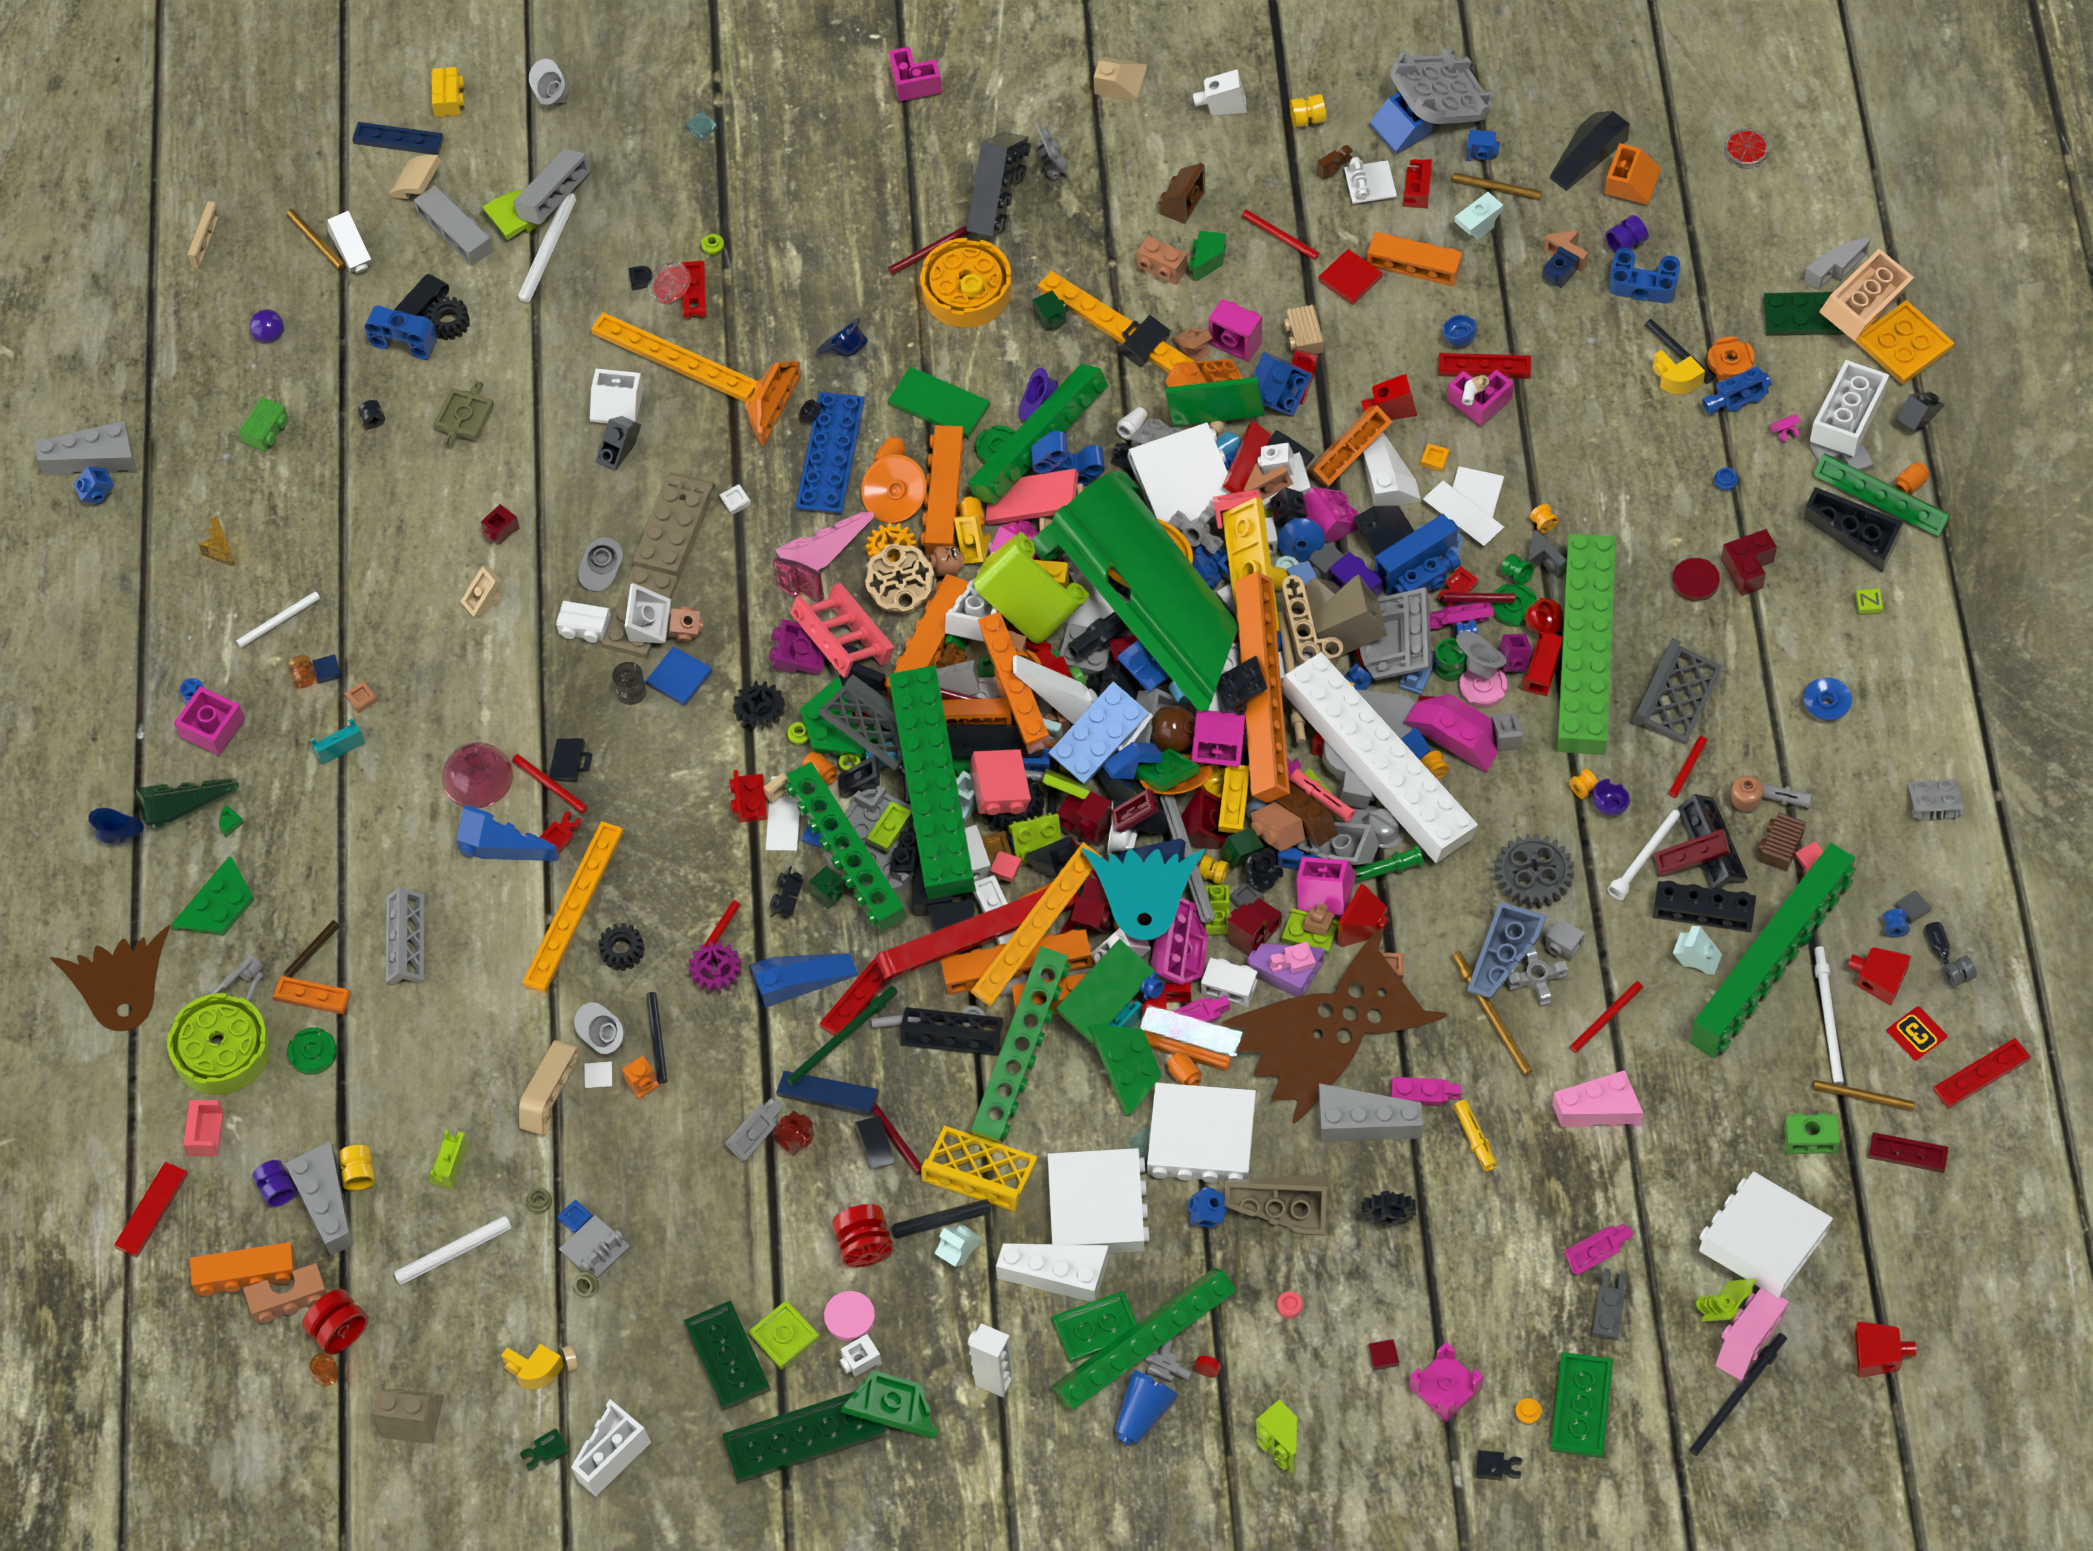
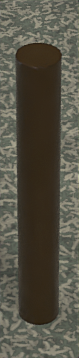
(311, 949)

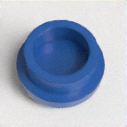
(1726, 479)

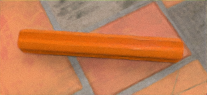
(1194, 1052)

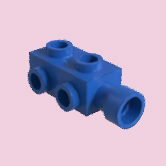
(1738, 390)
(1428, 577)

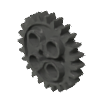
(1530, 852)

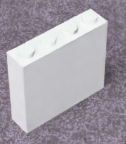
(1180, 472)
(1201, 1132)
(1098, 1199)
(1765, 1234)

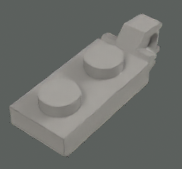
(754, 1129)

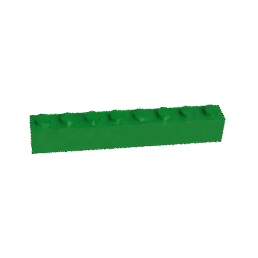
(1055, 414)
(1143, 1338)

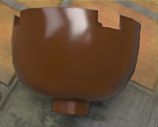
(1173, 728)

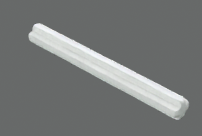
(452, 1250)

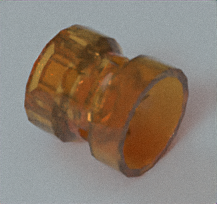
(302, 673)
(326, 1364)

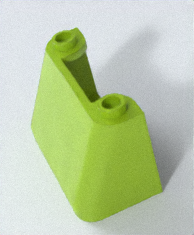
(1026, 591)

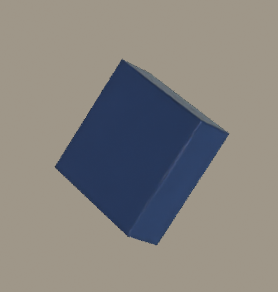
(326, 669)

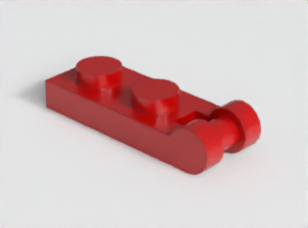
(696, 291)

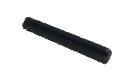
(941, 1218)

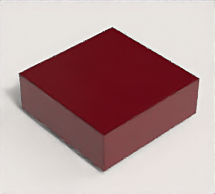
(1383, 1354)

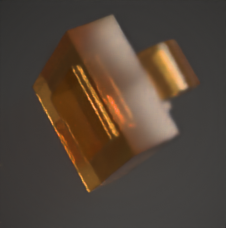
(951, 656)

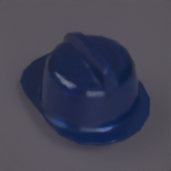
(847, 341)
(113, 826)

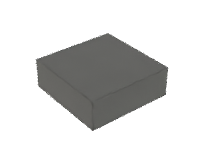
(1245, 894)
(1914, 905)

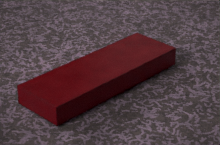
(1692, 853)
(1908, 1152)

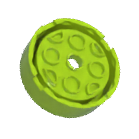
(217, 1067)

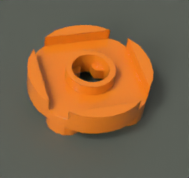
(1731, 346)

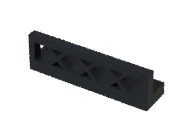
(986, 737)
(1700, 822)
(950, 1035)

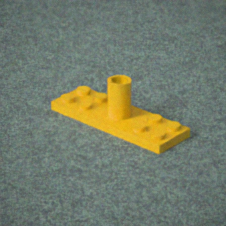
(1249, 546)

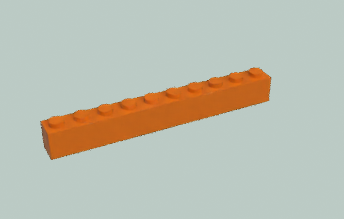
(1265, 710)

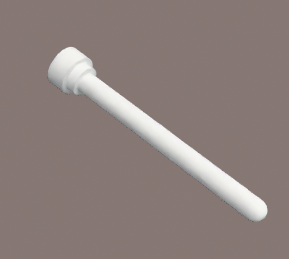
(1619, 888)

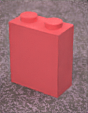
(999, 782)

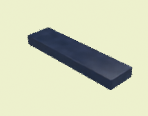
(398, 138)
(829, 1093)

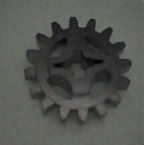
(759, 706)
(1388, 1208)

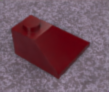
(1202, 821)

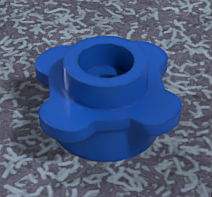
(1152, 986)

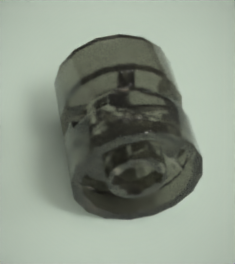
(629, 683)

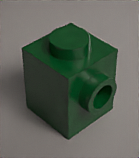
(1050, 310)
(1240, 845)
(827, 887)

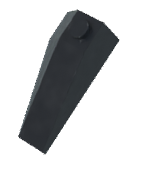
(1589, 147)
(1125, 789)

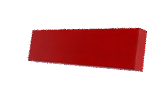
(1484, 364)
(1246, 457)
(855, 999)
(1981, 1073)
(151, 1209)

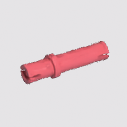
(1320, 794)

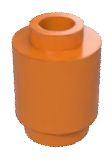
(889, 447)
(1912, 478)
(824, 767)
(1184, 1069)

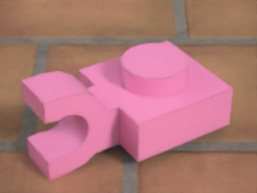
(1295, 957)

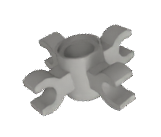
(1199, 524)
(1536, 966)

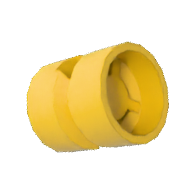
(1307, 110)
(356, 1167)

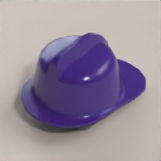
(1037, 391)

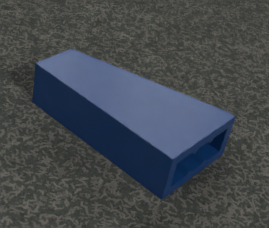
(1414, 550)

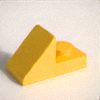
(970, 538)

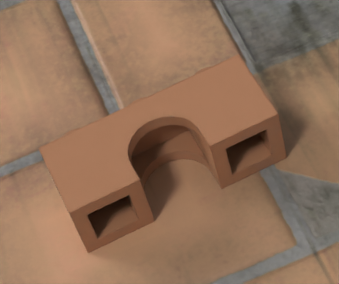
(267, 1304)

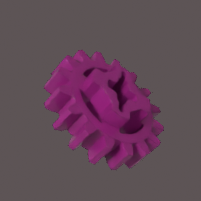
(727, 967)

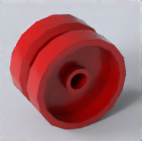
(335, 1321)

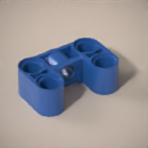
(1642, 283)
(414, 330)
(1052, 455)

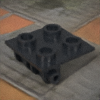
(1240, 685)

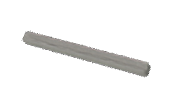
(1195, 880)

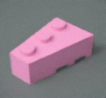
(1598, 1103)
(1750, 1332)

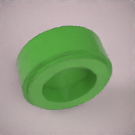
(1077, 674)

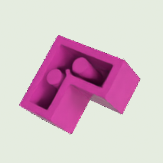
(913, 79)
(1486, 402)

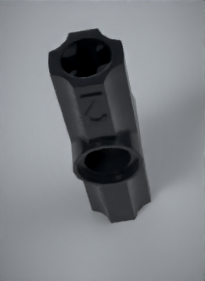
(1097, 636)

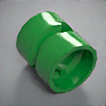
(1449, 660)

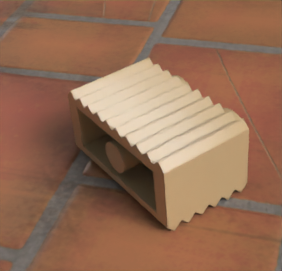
(1304, 330)

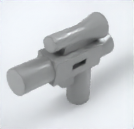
(1165, 1364)

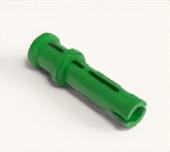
(1397, 862)

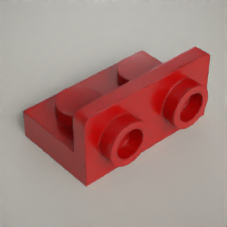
(749, 797)

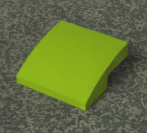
(505, 217)

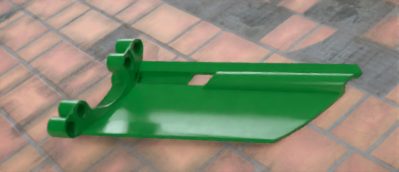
(1169, 600)

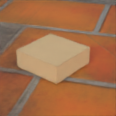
(776, 788)

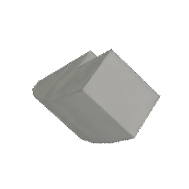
(1836, 263)

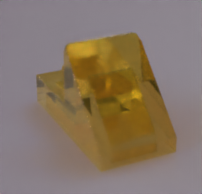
(217, 546)

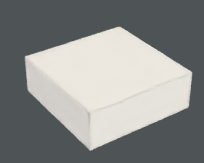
(735, 499)

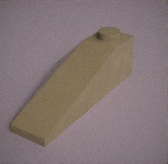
(1285, 1200)

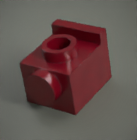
(499, 524)

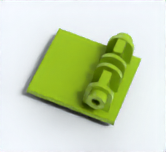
(1034, 834)
(1726, 1303)

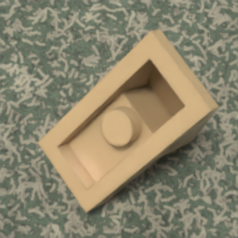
(482, 592)

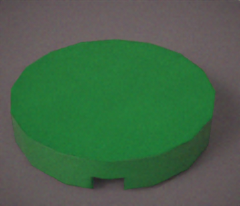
(991, 440)
(1513, 613)
(312, 1051)

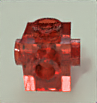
(794, 1132)

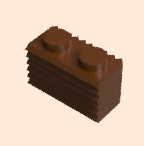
(1782, 841)

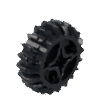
(1034, 809)

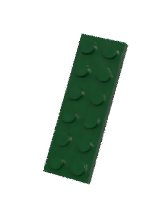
(797, 1438)

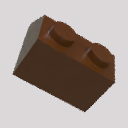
(1183, 193)

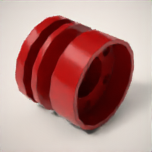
(862, 1235)

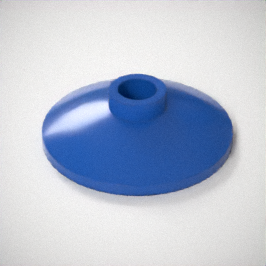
(1300, 530)
(1827, 690)

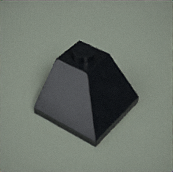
(1383, 527)

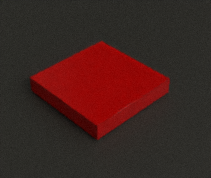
(1350, 276)

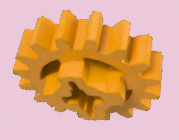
(889, 536)

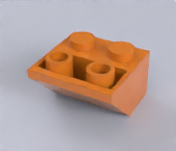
(1632, 175)

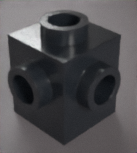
(1288, 505)

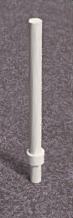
(1822, 972)

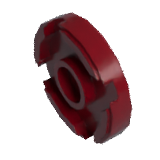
(1696, 579)

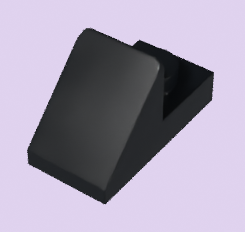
(860, 777)
(1048, 858)

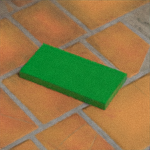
(938, 401)
(1215, 401)
(1105, 989)
(1581, 1405)

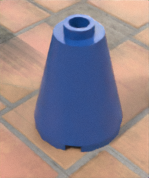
(1142, 1407)

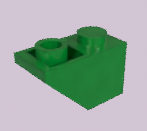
(1208, 252)

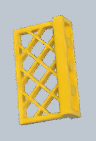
(971, 1182)

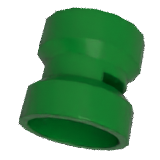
(1519, 570)

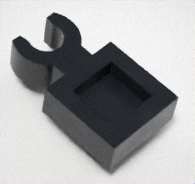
(1492, 1466)

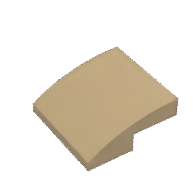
(415, 176)

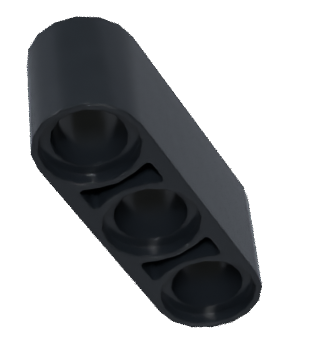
(422, 296)

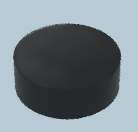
(810, 411)

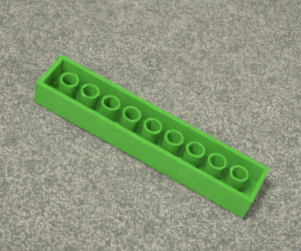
(1586, 644)

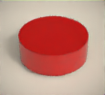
(1207, 1366)

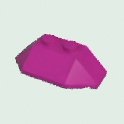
(1456, 728)
(1182, 948)

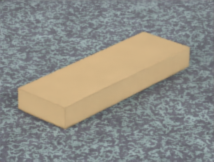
(203, 235)

